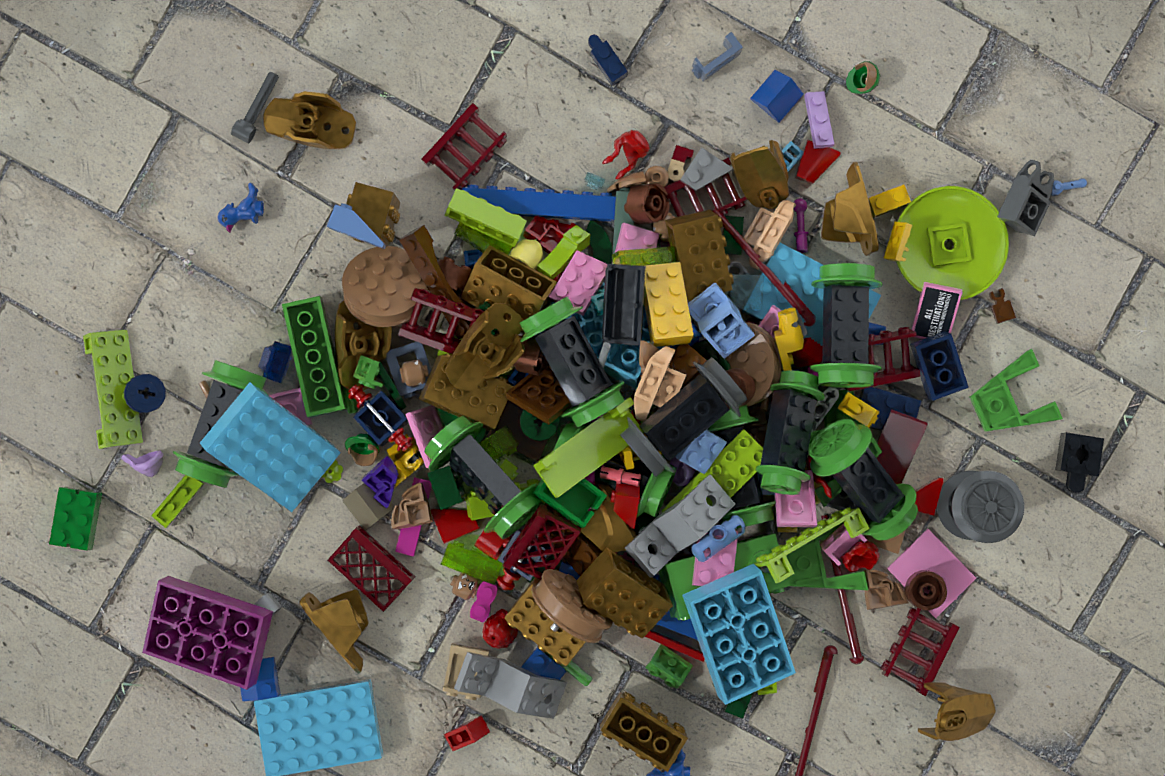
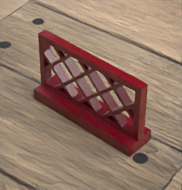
(530, 532)
(384, 558)

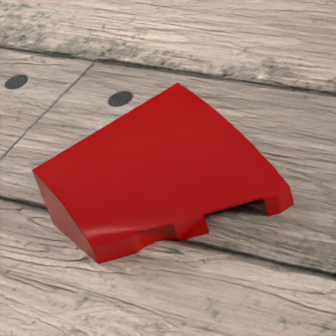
(815, 162)
(546, 232)
(453, 523)

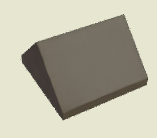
(366, 507)

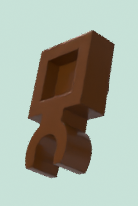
(1002, 309)

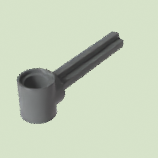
(244, 128)

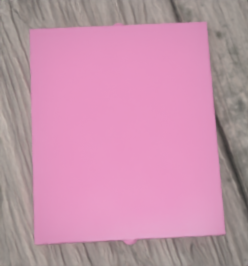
(932, 555)

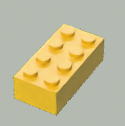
(667, 305)

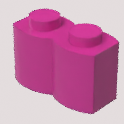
(482, 606)

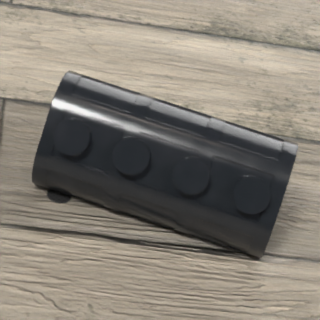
(623, 304)

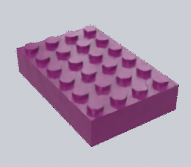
(207, 632)

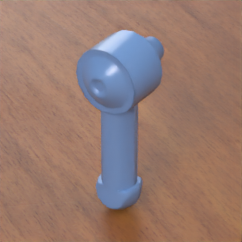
(1058, 187)

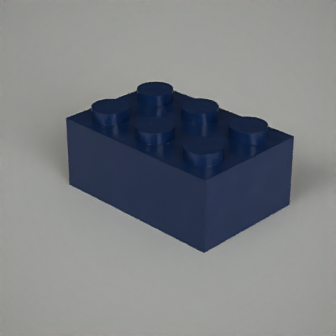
(939, 365)
(885, 401)

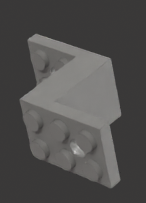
(680, 525)
(510, 685)

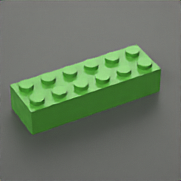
(314, 356)

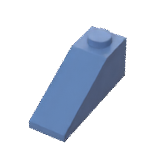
(349, 223)

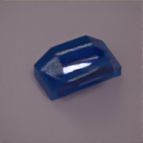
(275, 361)

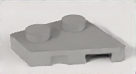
(704, 170)

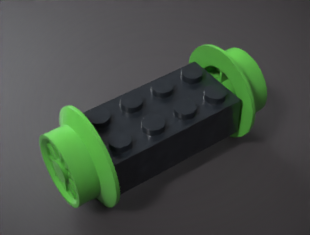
(789, 432)

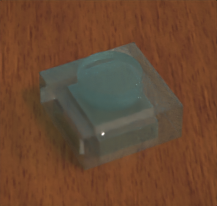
(594, 181)

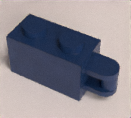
(607, 60)

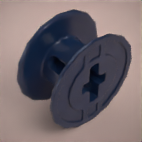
(152, 385)

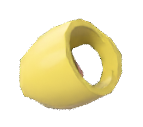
(528, 252)

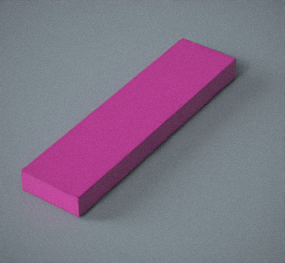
(409, 536)

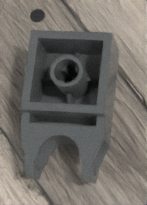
(1027, 200)

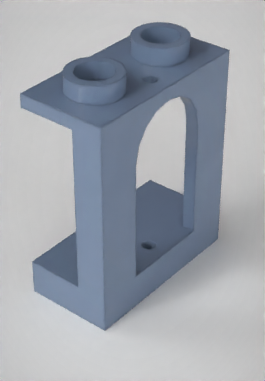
(733, 51)
(391, 357)

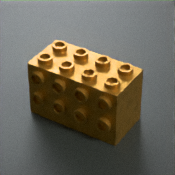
(377, 209)
(700, 251)
(507, 281)
(481, 405)
(623, 593)
(535, 626)
(643, 731)

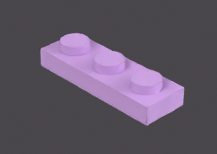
(819, 119)

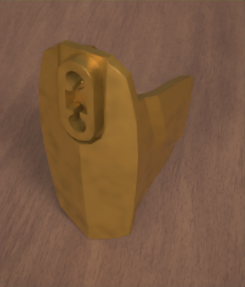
(305, 119)
(762, 175)
(850, 216)
(351, 343)
(484, 354)
(606, 527)
(341, 622)
(960, 714)

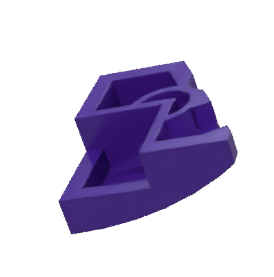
(382, 480)

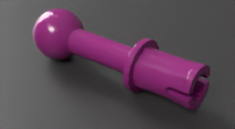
(801, 234)

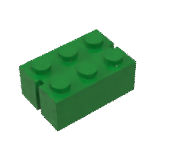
(574, 502)
(75, 518)

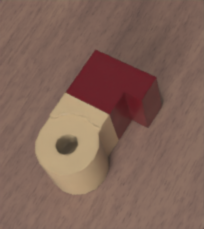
(677, 162)

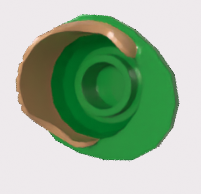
(863, 78)
(363, 449)

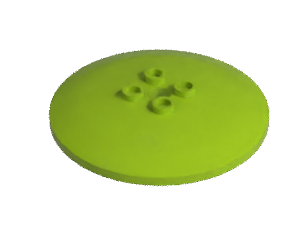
(977, 236)

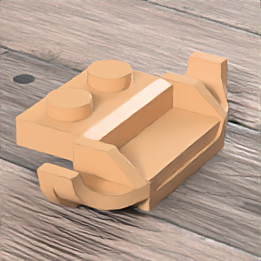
(768, 230)
(657, 383)

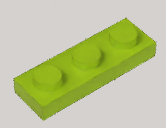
(177, 500)

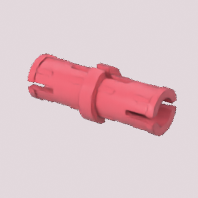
(620, 476)

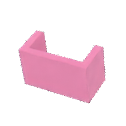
(839, 543)

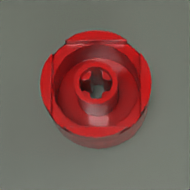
(492, 544)

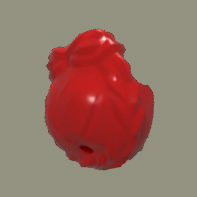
(861, 556)
(498, 627)

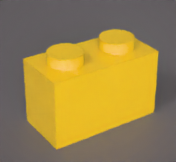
(889, 201)

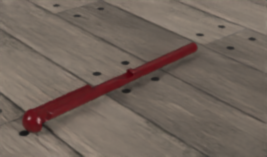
(784, 289)
(857, 657)
(819, 689)

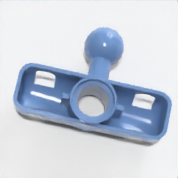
(726, 530)

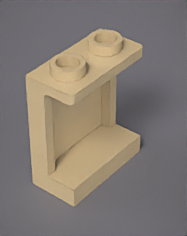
(455, 663)

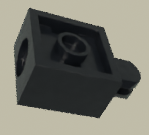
(1080, 458)

